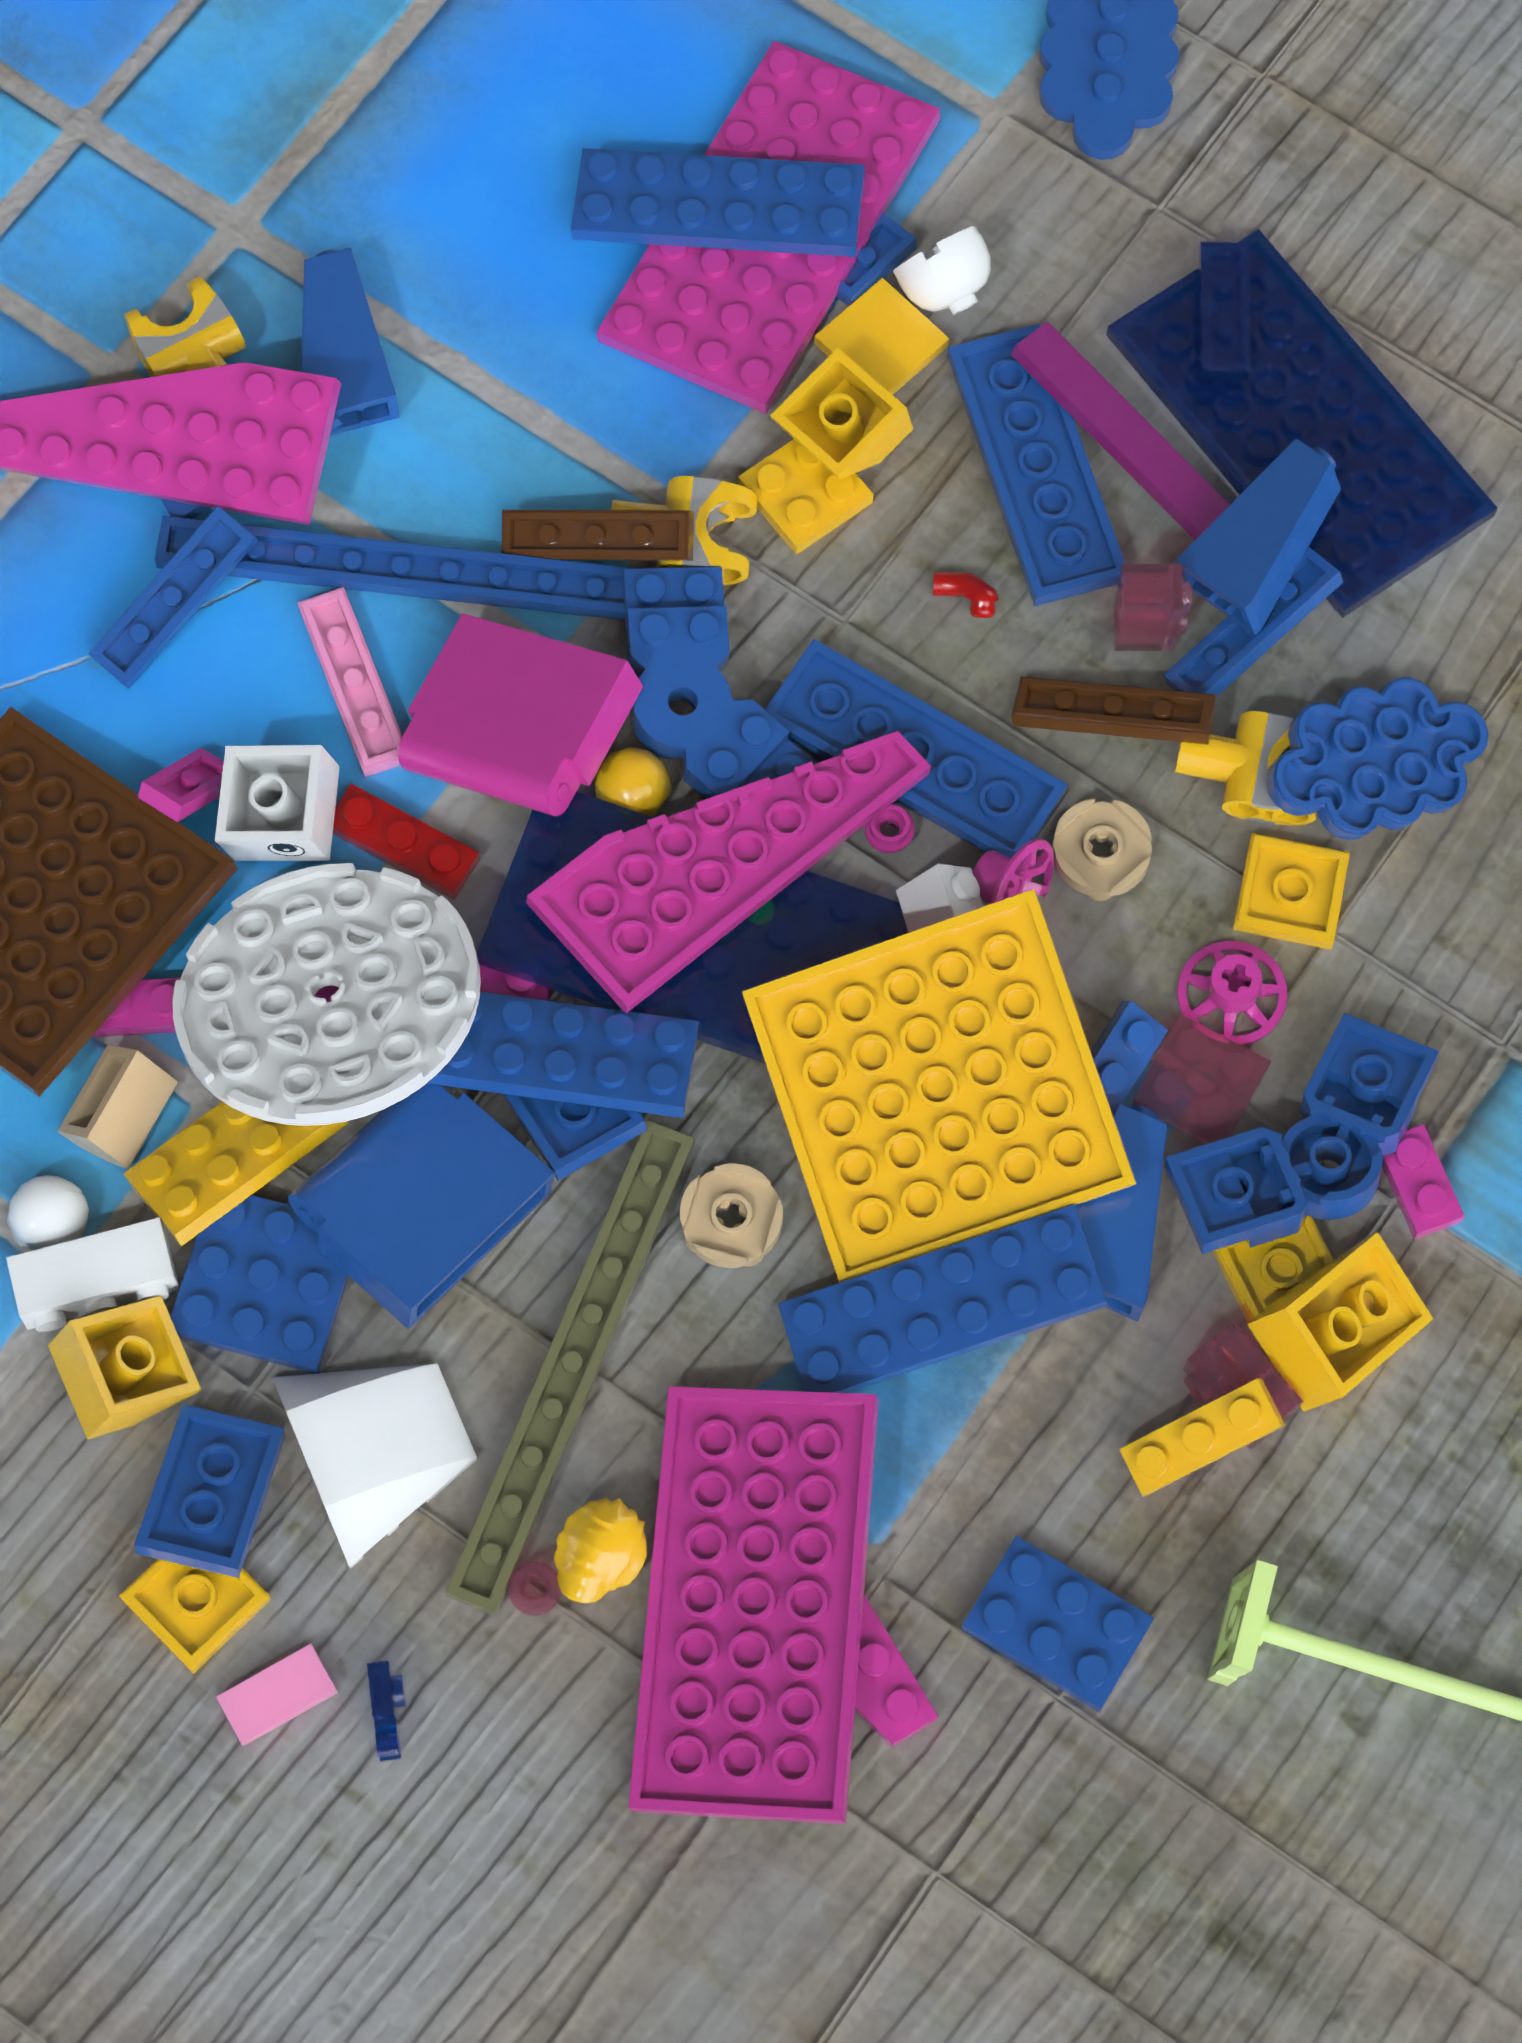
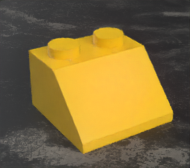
(844, 417)
(123, 1366)

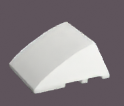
(376, 1445)

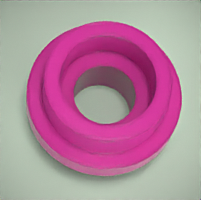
(896, 817)

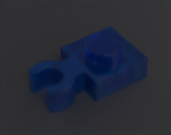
(386, 1696)

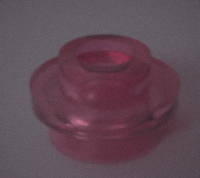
(534, 1572)

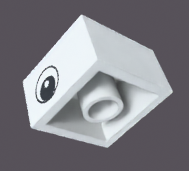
(277, 803)

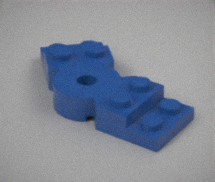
(678, 651)
(1351, 1114)

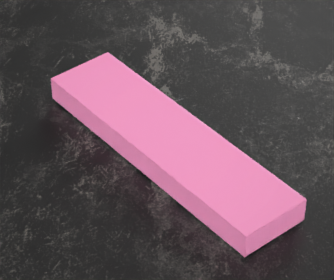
(353, 680)

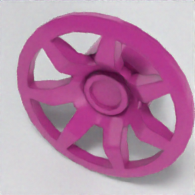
(1006, 876)
(1234, 988)

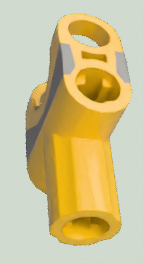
(195, 343)
(712, 504)
(1244, 766)

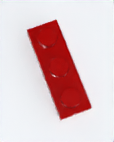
(403, 841)

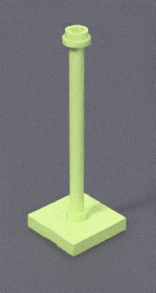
(1248, 1625)

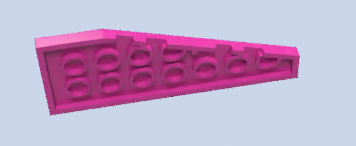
(195, 437)
(671, 889)

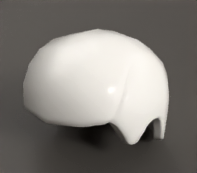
(47, 1212)

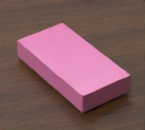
(276, 1694)

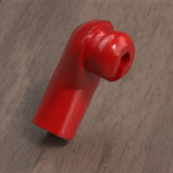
(968, 586)

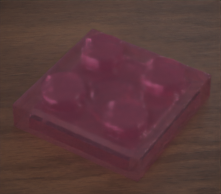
(1201, 1081)

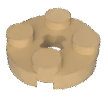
(1102, 875)
(715, 1191)

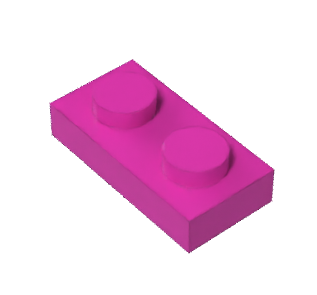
(184, 785)
(1421, 1185)

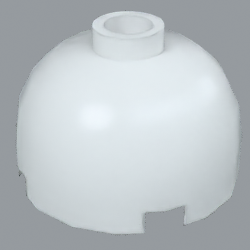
(947, 273)

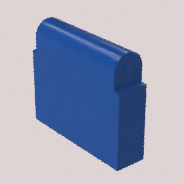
(420, 1198)

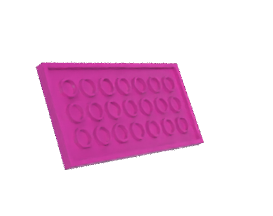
(745, 314)
(755, 1605)

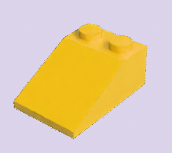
(1341, 1323)

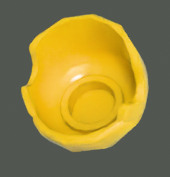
(634, 781)

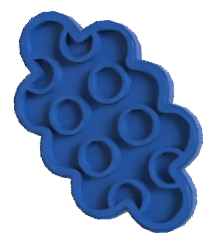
(1108, 69)
(1377, 758)

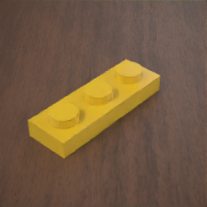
(1202, 1437)

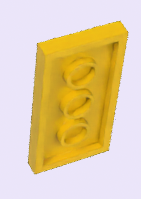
(218, 1166)

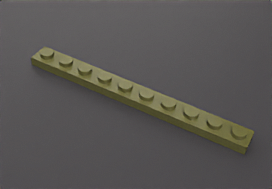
(570, 1369)

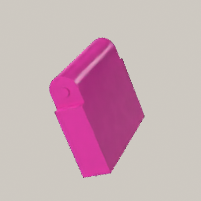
(517, 715)

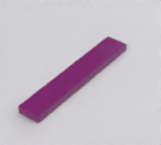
(1120, 429)

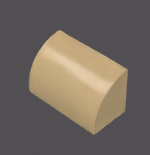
(118, 1105)

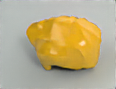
(599, 1550)

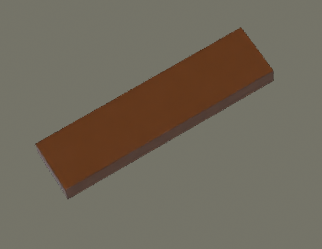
(599, 534)
(1114, 710)

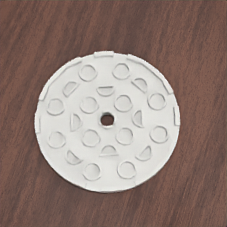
(294, 1058)

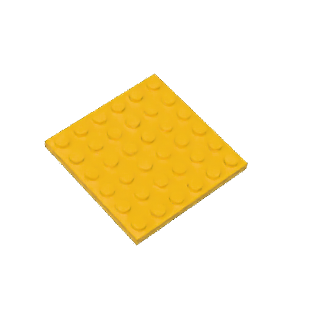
(938, 1086)

